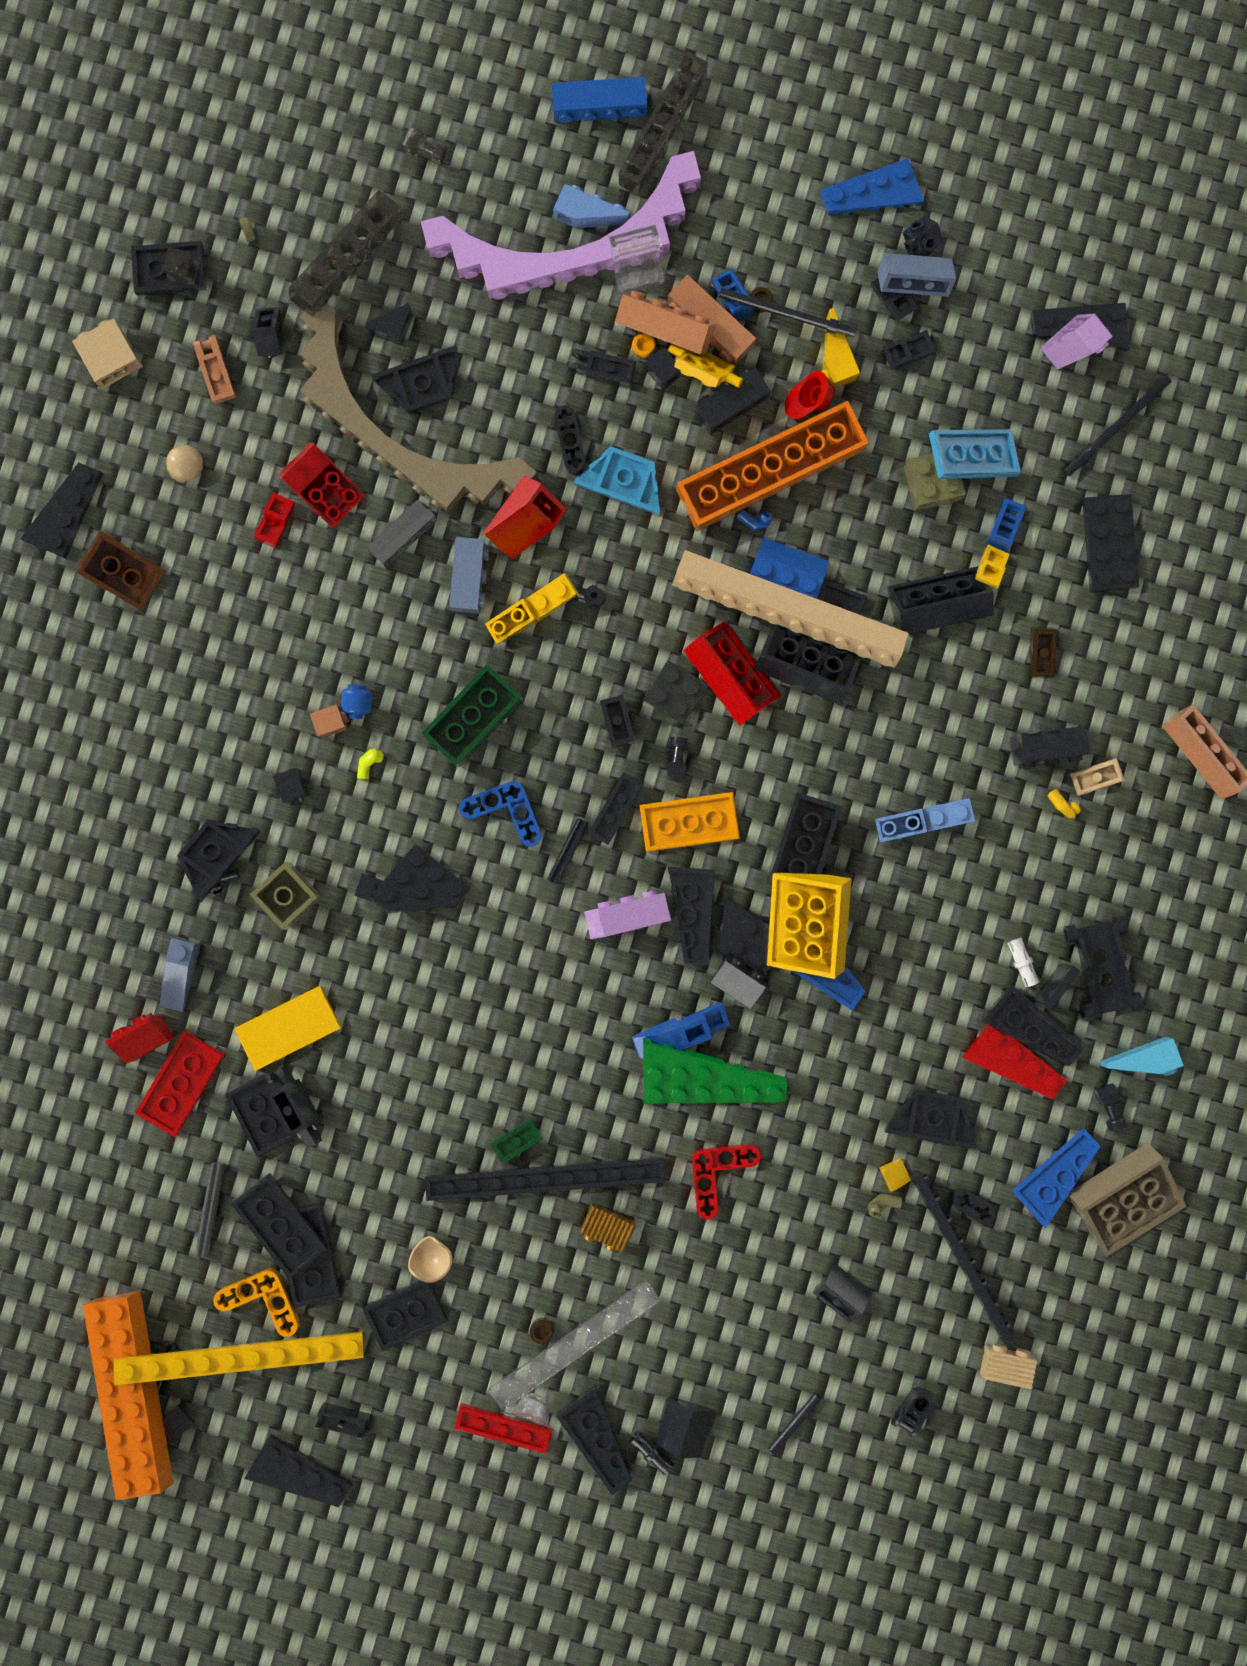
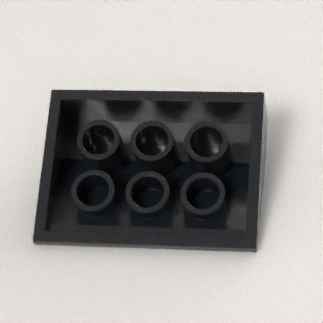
(808, 663)

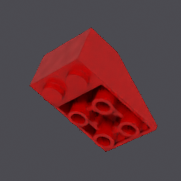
(321, 484)
(524, 518)

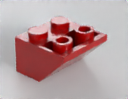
(140, 1039)

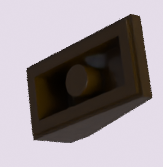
(1043, 651)

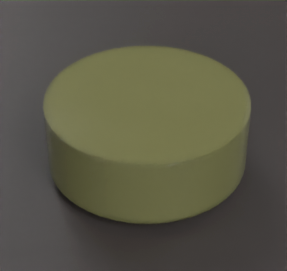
(247, 229)

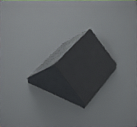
(684, 1428)

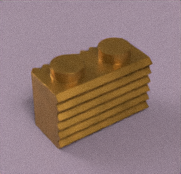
(607, 1228)

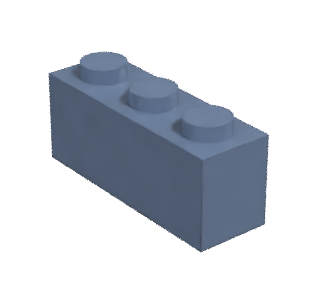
(916, 274)
(468, 575)

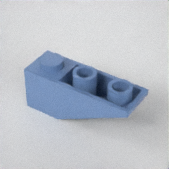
(584, 210)

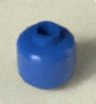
(356, 701)

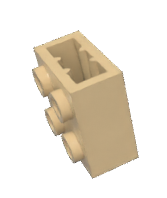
(107, 353)

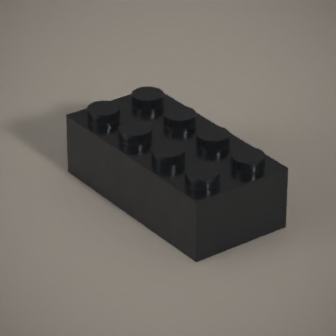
(805, 836)

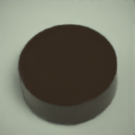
(763, 294)
(541, 1330)

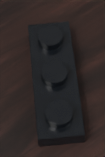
(615, 808)

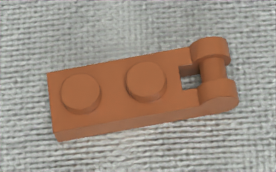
(214, 370)

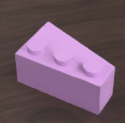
(1077, 340)
(627, 915)

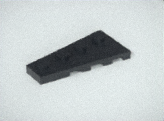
(1048, 322)
(63, 514)
(694, 908)
(1028, 1024)

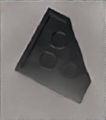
(419, 885)

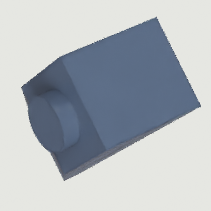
(178, 972)

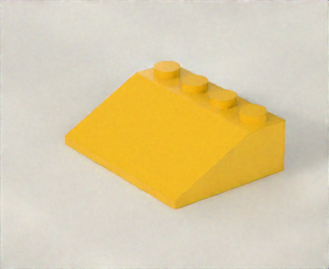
(809, 923)

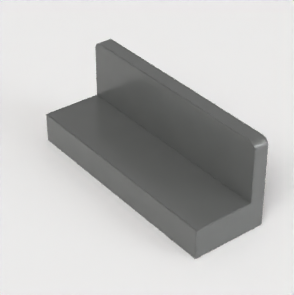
(402, 533)

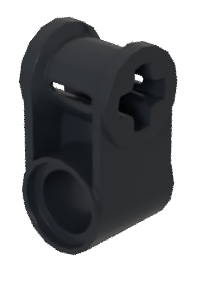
(912, 1416)

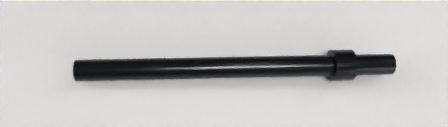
(832, 326)
(1085, 455)

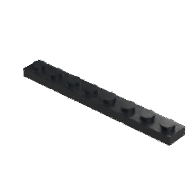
(967, 1265)

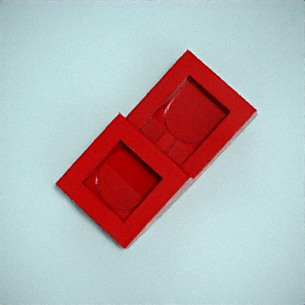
(274, 520)

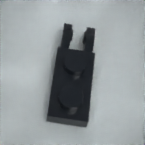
(604, 367)

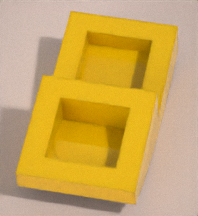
(992, 566)

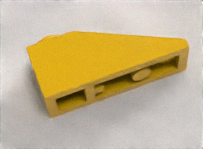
(837, 358)

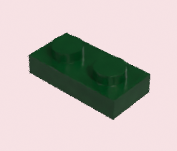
(516, 1140)

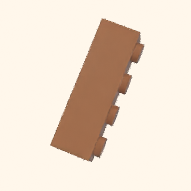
(664, 322)
(729, 335)
(1207, 752)

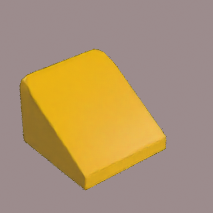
(895, 1174)

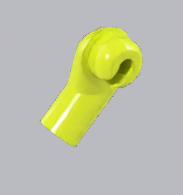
(366, 761)

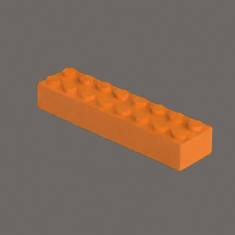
(772, 466)
(128, 1411)

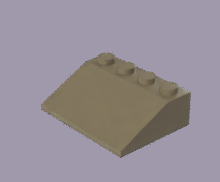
(1127, 1199)

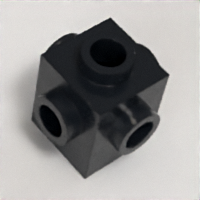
(923, 237)

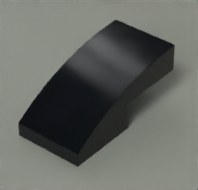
(896, 303)
(909, 350)
(176, 1423)

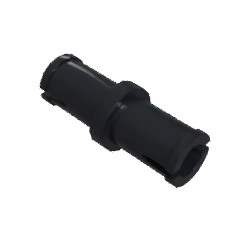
(651, 1452)

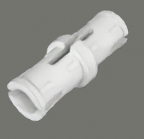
(1023, 962)

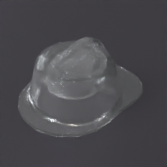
(533, 1408)

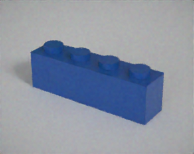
(599, 99)

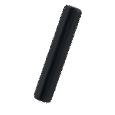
(567, 851)

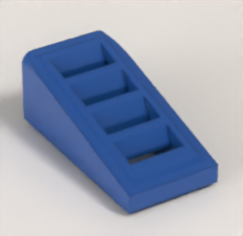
(737, 310)
(999, 538)

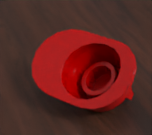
(809, 395)

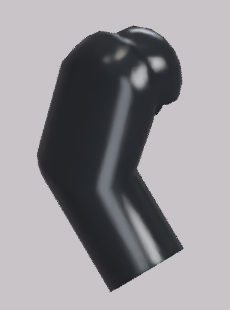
(231, 875)

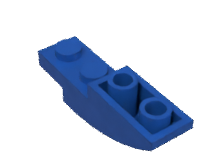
(686, 1031)

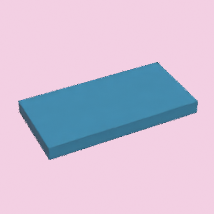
(974, 453)

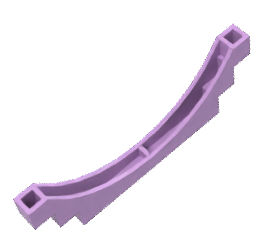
(515, 271)

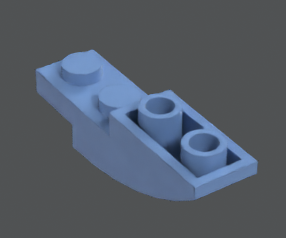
(925, 820)

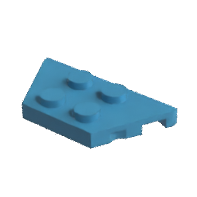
(623, 479)

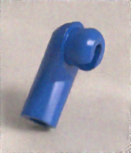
(757, 521)

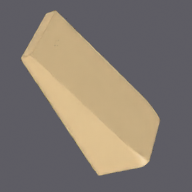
(1097, 777)

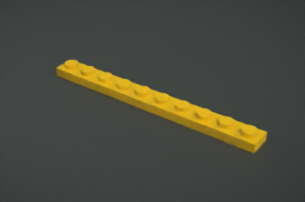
(237, 1358)

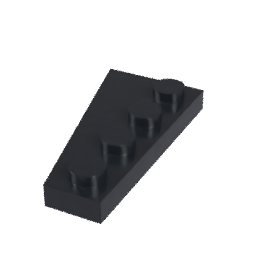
(592, 1433)
(294, 1472)

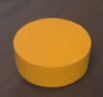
(643, 345)

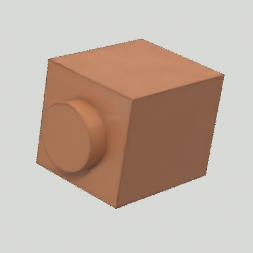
(329, 721)

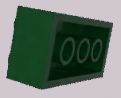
(472, 716)

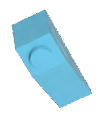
(1154, 1057)

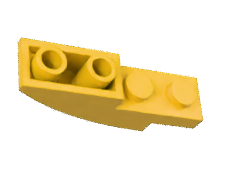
(532, 609)

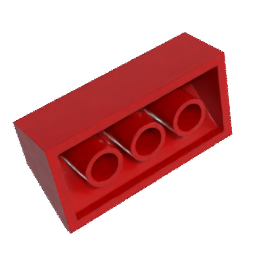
(731, 673)

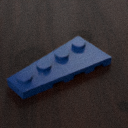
(884, 187)
(1053, 1180)

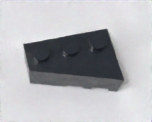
(1049, 746)

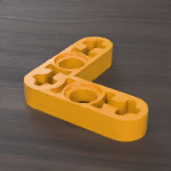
(268, 1292)

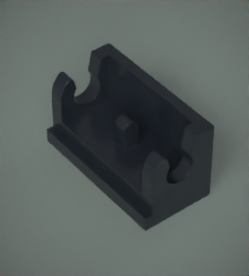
(342, 1420)

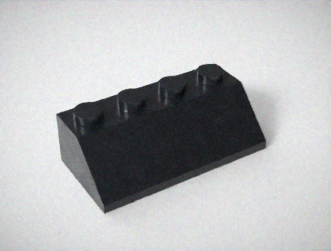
(940, 601)

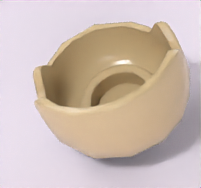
(184, 463)

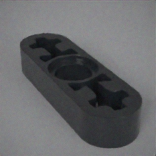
(564, 448)

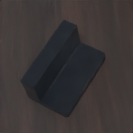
(843, 1293)

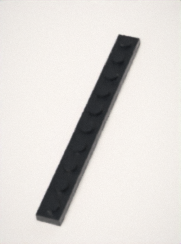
(544, 1178)

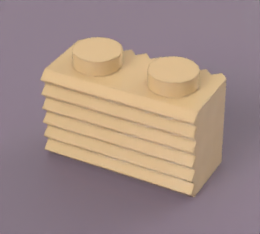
(1008, 1366)

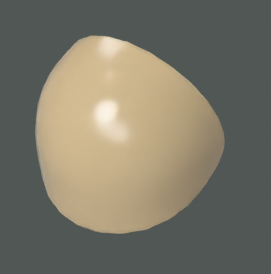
(430, 1260)

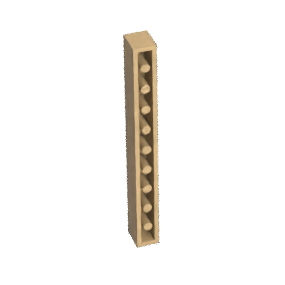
(790, 609)

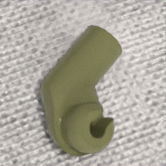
(882, 1201)

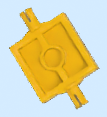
(705, 367)

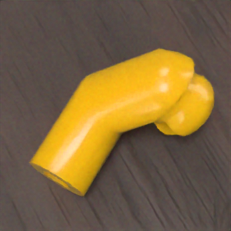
(1061, 804)

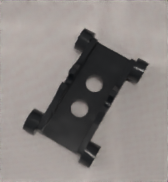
(1119, 993)

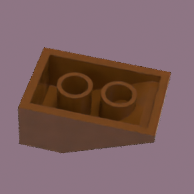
(120, 570)

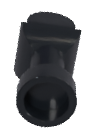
(592, 595)
(676, 768)
(1109, 1098)

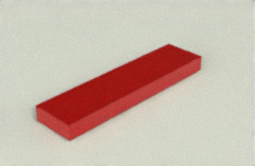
(503, 1428)

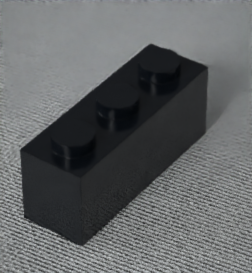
(731, 401)

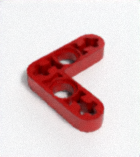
(714, 1164)

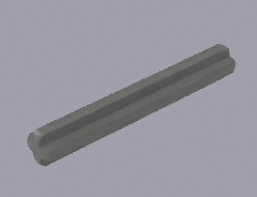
(209, 1209)

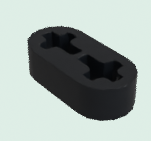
(970, 1210)

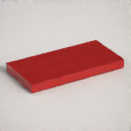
(180, 1083)

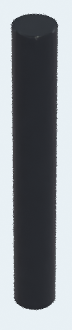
(794, 1423)

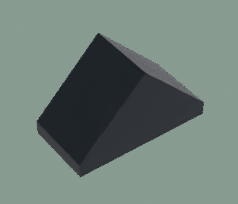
(392, 325)

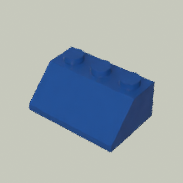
(789, 568)

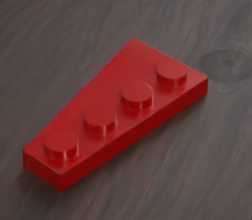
(1013, 1061)

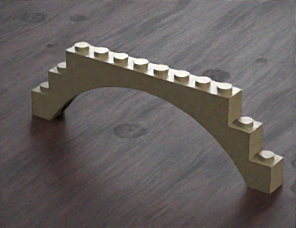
(439, 480)

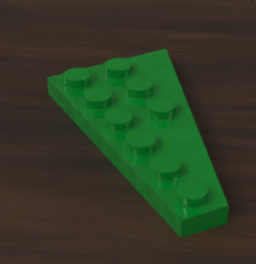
(699, 1078)

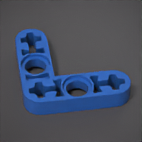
(513, 805)

